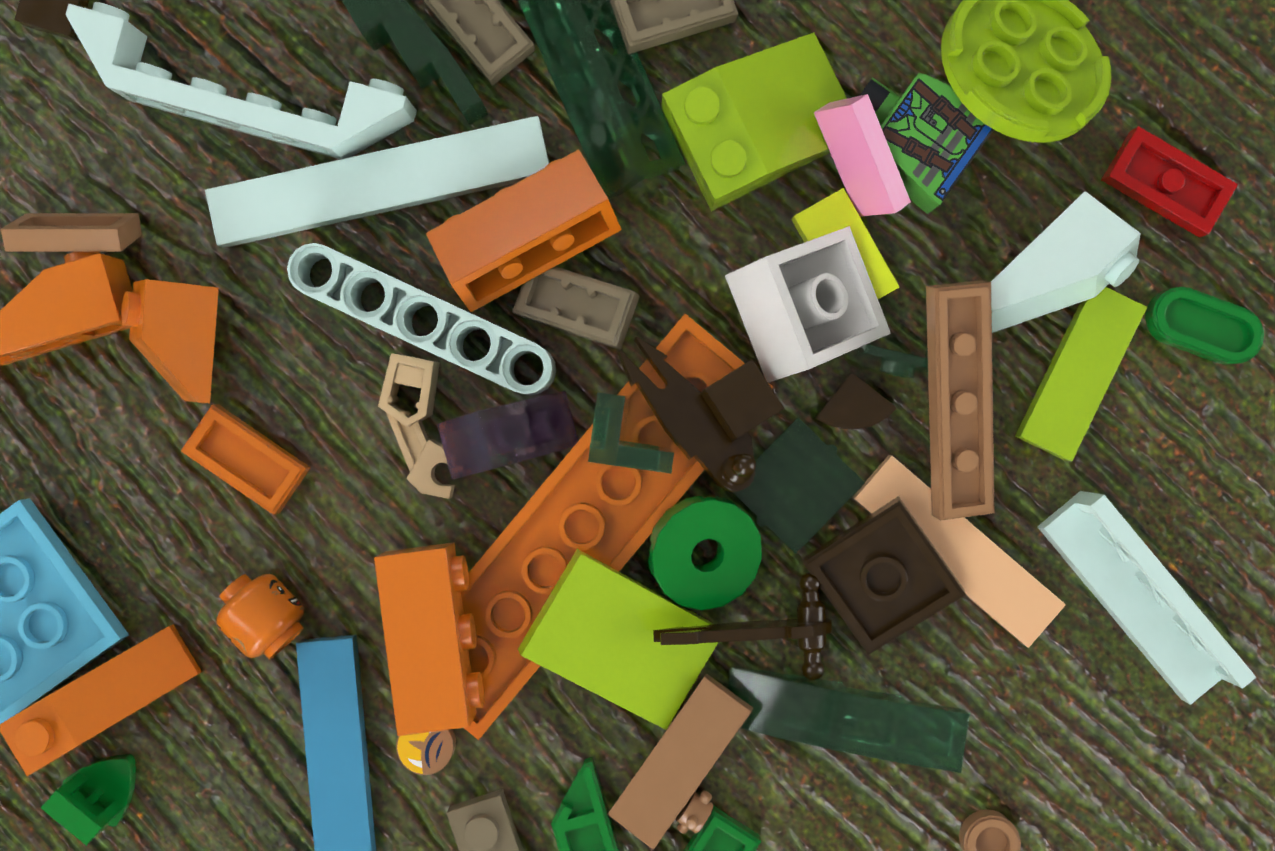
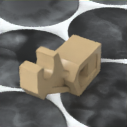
(418, 450)

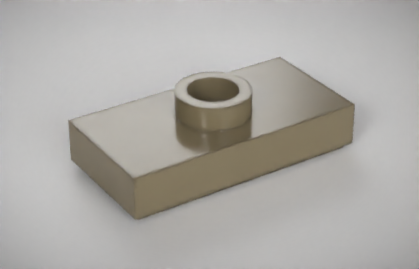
(662, 21)
(484, 34)
(578, 305)

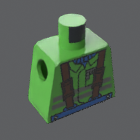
(928, 136)

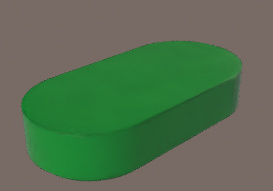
(1204, 325)

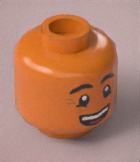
(260, 615)

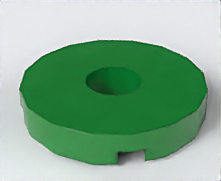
(726, 574)

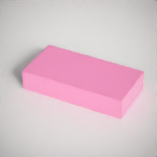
(862, 156)

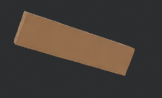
(960, 399)

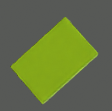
(602, 638)

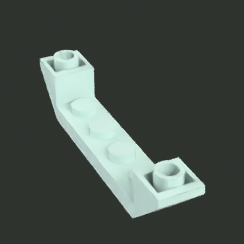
(117, 50)

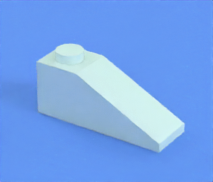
(1065, 264)

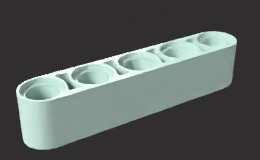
(396, 313)

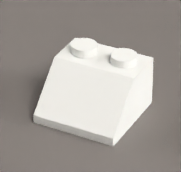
(807, 304)

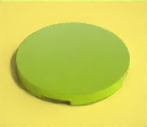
(1026, 66)

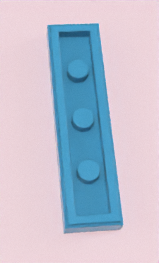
(335, 744)

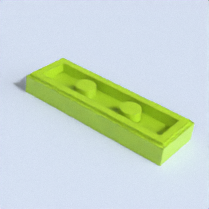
(1080, 373)

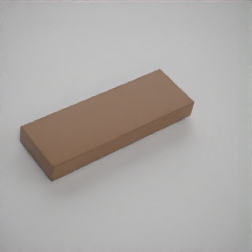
(680, 761)

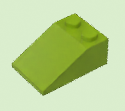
(753, 118)

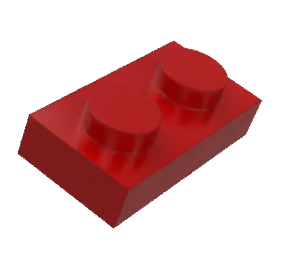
(1169, 182)

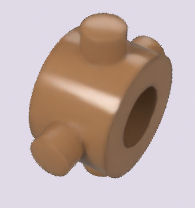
(695, 812)

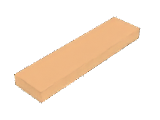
(980, 566)

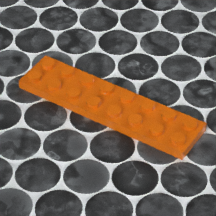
(585, 508)

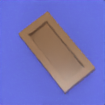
(71, 232)

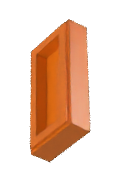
(245, 459)

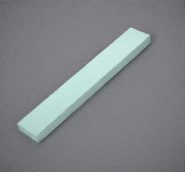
(376, 182)

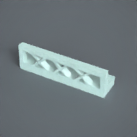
(1143, 596)

